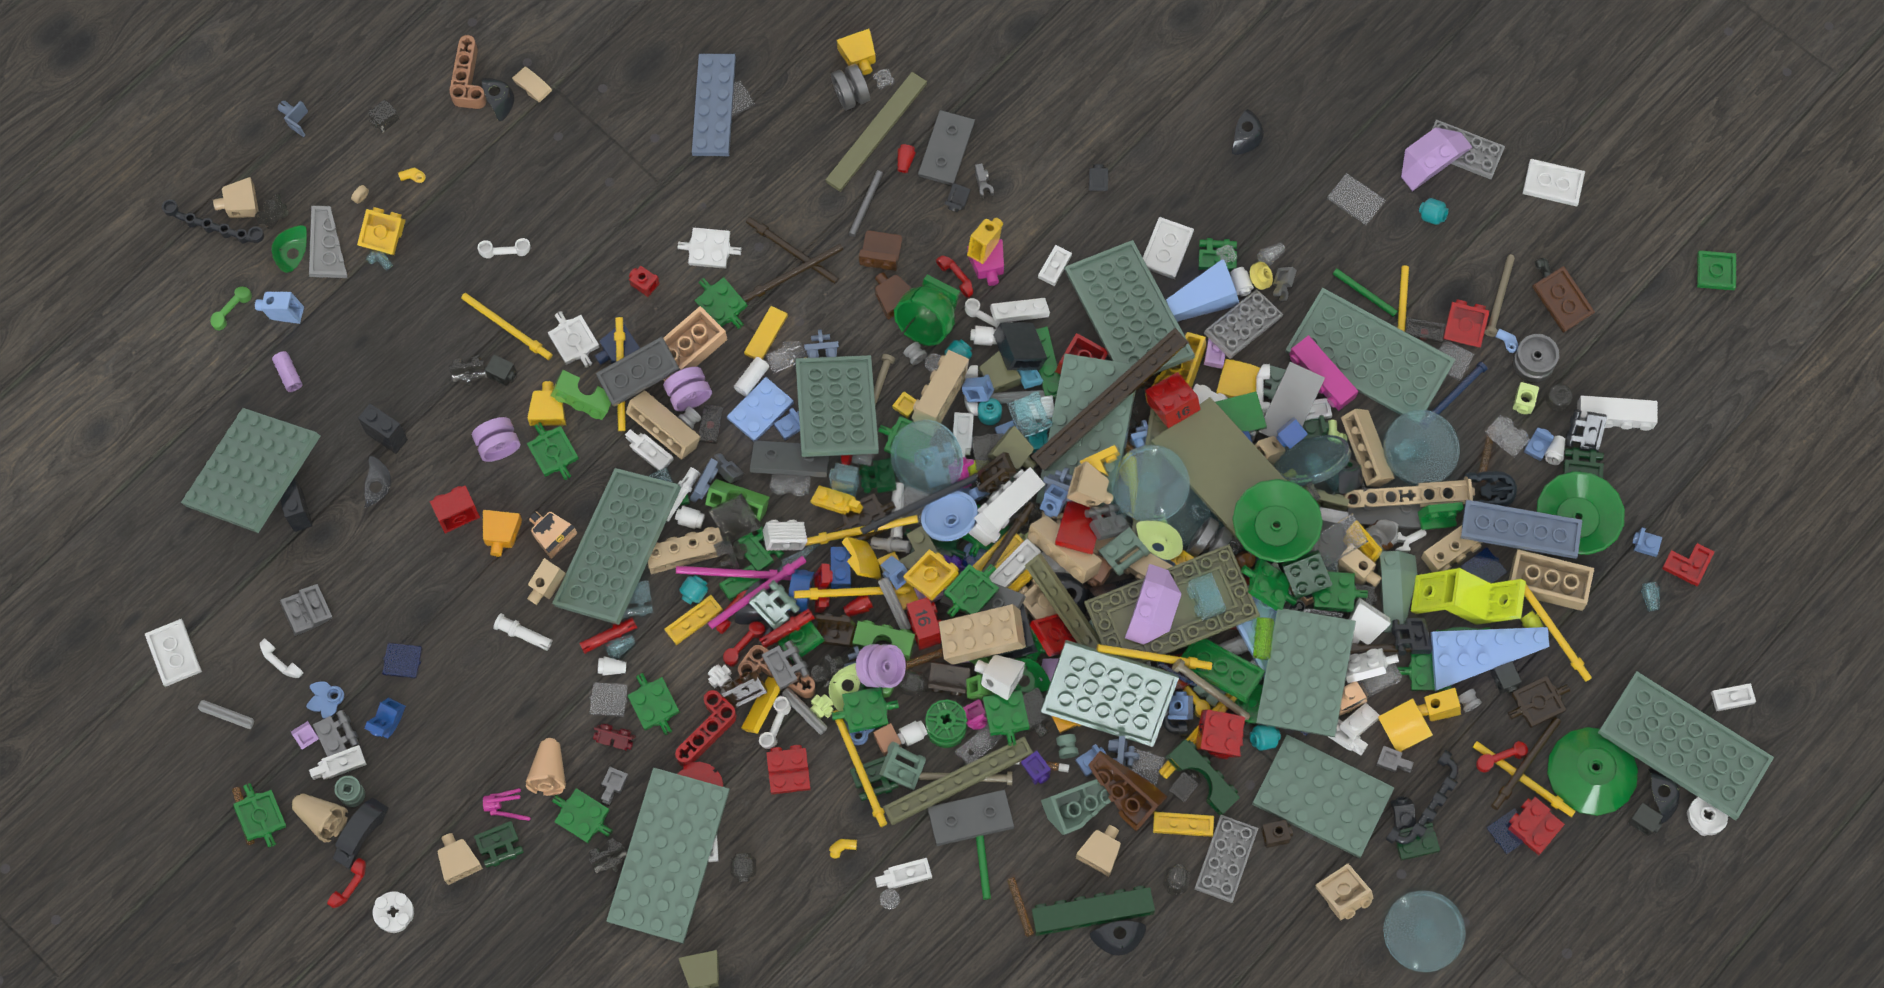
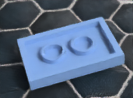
(760, 409)

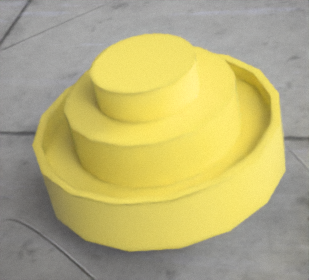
(1261, 275)

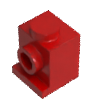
(646, 285)

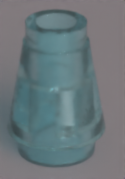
(1651, 595)
(619, 646)

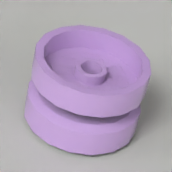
(687, 388)
(496, 439)
(880, 665)

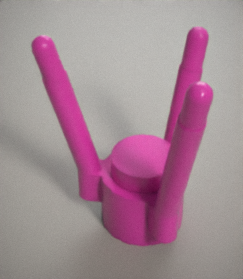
(493, 803)

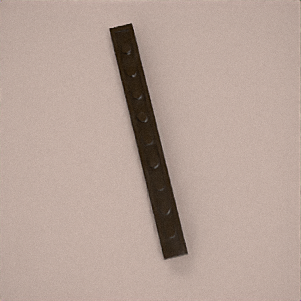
(1110, 399)

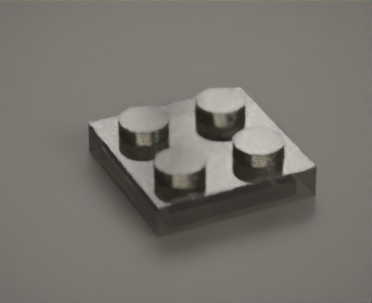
(735, 518)

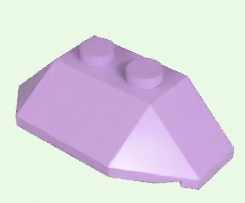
(1432, 155)
(1154, 606)

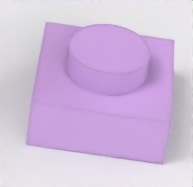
(304, 735)

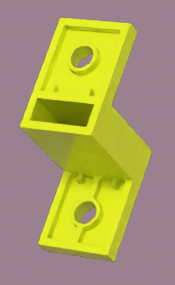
(1468, 596)

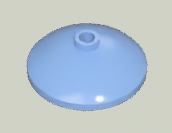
(955, 508)

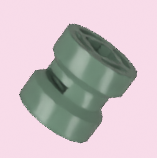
(1067, 746)

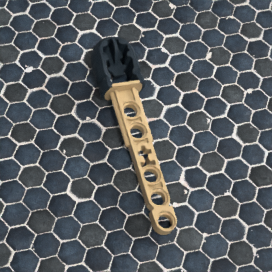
(1461, 490)

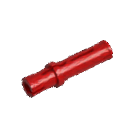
(790, 626)
(608, 635)

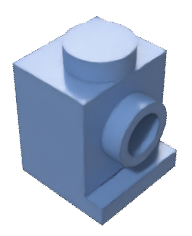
(978, 389)
(1053, 504)
(894, 571)
(1186, 709)

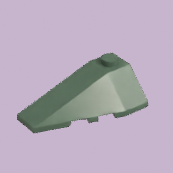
(1397, 584)
(1075, 806)

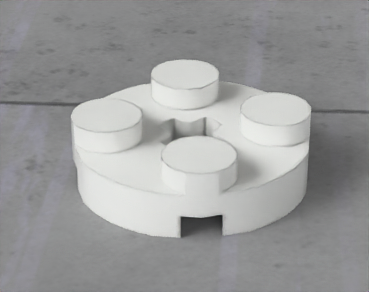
(1704, 825)
(402, 918)

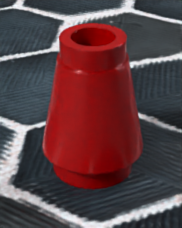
(905, 157)
(858, 606)

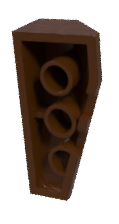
(1130, 792)

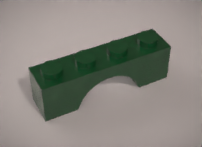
(1220, 794)

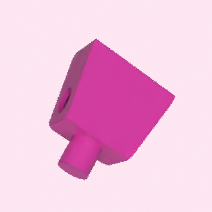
(992, 266)

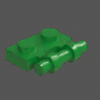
(1208, 257)
(756, 553)

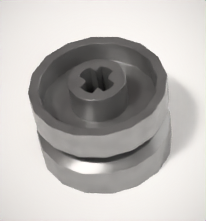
(850, 86)
(1536, 358)
(1208, 538)

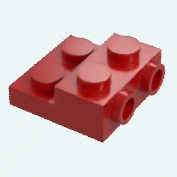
(1466, 323)
(788, 770)
(1535, 825)

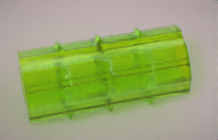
(1263, 638)

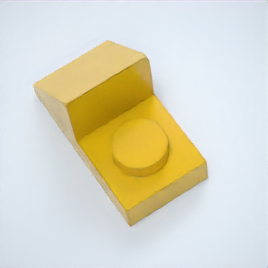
(1098, 459)

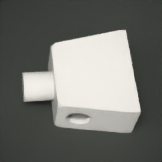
(1369, 622)
(1000, 675)

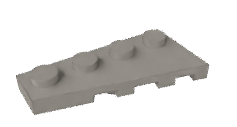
(325, 249)

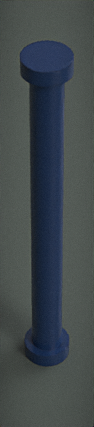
(1481, 367)

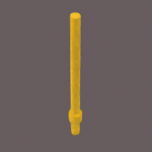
(619, 337)
(534, 345)
(824, 538)
(814, 593)
(1190, 662)
(1576, 662)
(1556, 802)

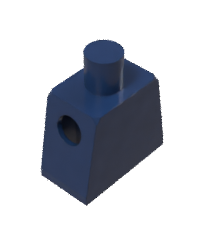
(609, 346)

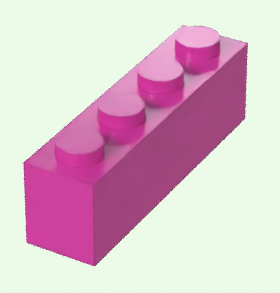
(1335, 385)

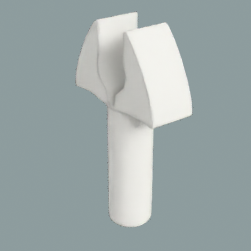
(1409, 539)

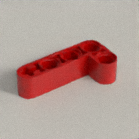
(702, 731)

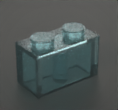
(844, 479)
(1206, 596)

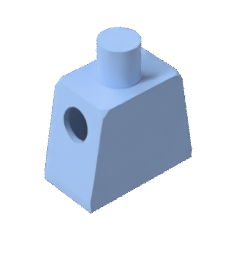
(281, 307)

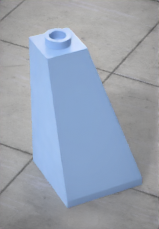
(1205, 294)

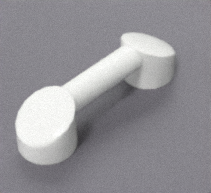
(521, 248)
(972, 309)
(1264, 373)
(972, 407)
(267, 649)
(782, 706)

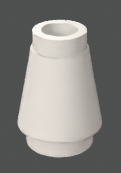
(1555, 452)
(611, 666)

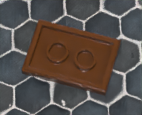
(1563, 299)

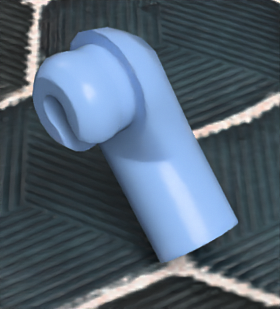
(1509, 340)

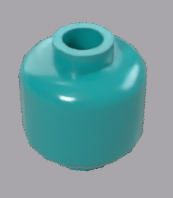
(1433, 211)
(960, 348)
(990, 411)
(693, 589)
(1264, 737)

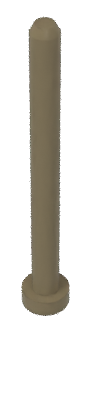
(1491, 330)
(887, 360)
(1179, 666)
(994, 778)

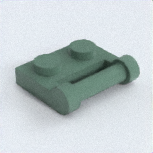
(1121, 547)
(901, 772)

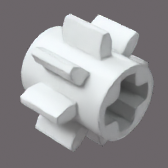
(719, 675)

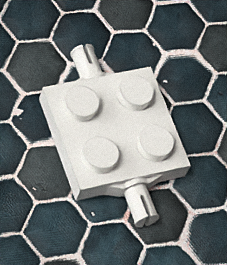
(709, 248)
(573, 339)
(1368, 665)

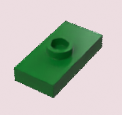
(736, 585)

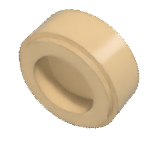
(360, 194)

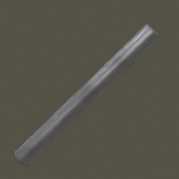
(865, 204)

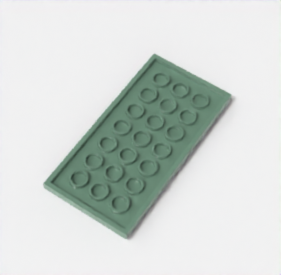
(1125, 304)
(1375, 354)
(1080, 384)
(616, 546)
(1686, 745)
(668, 855)

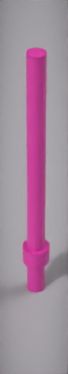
(788, 570)
(727, 572)

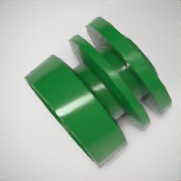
(952, 732)

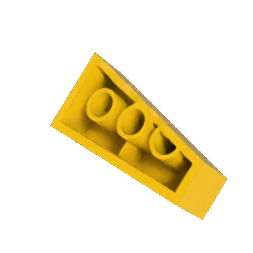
(1188, 369)

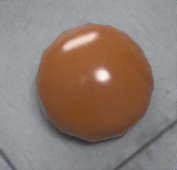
(1244, 558)

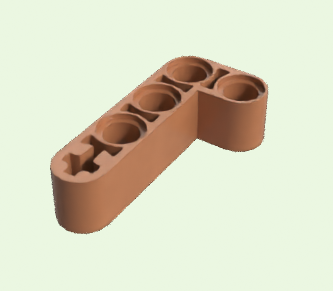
(466, 71)
(760, 665)

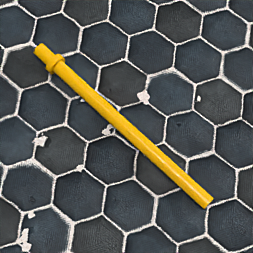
(1403, 297)
(878, 812)

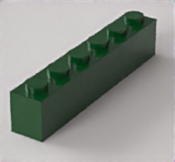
(1092, 911)

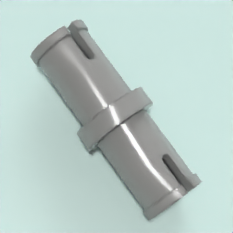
(890, 544)

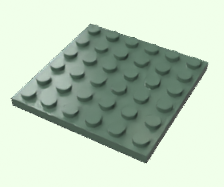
(250, 469)

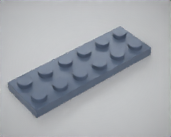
(713, 105)
(1521, 529)

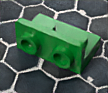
(1439, 515)

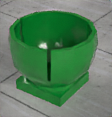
(932, 311)

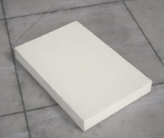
(1553, 182)
(1167, 247)
(173, 652)

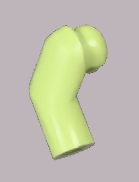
(1333, 429)

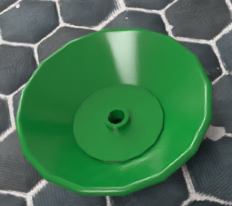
(1593, 501)
(1280, 504)
(1582, 786)

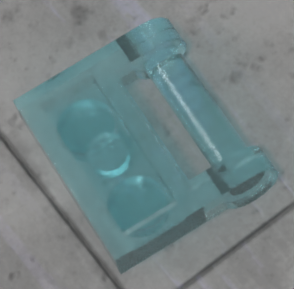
(1024, 418)

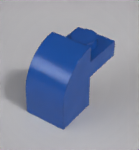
(801, 581)
(386, 718)

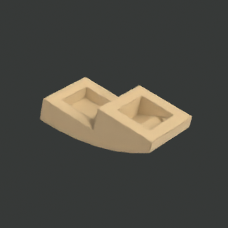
(532, 84)

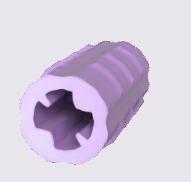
(287, 371)

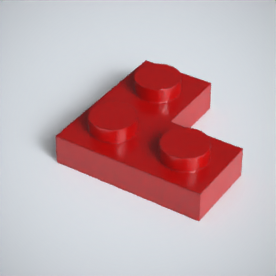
(1692, 568)
(821, 581)

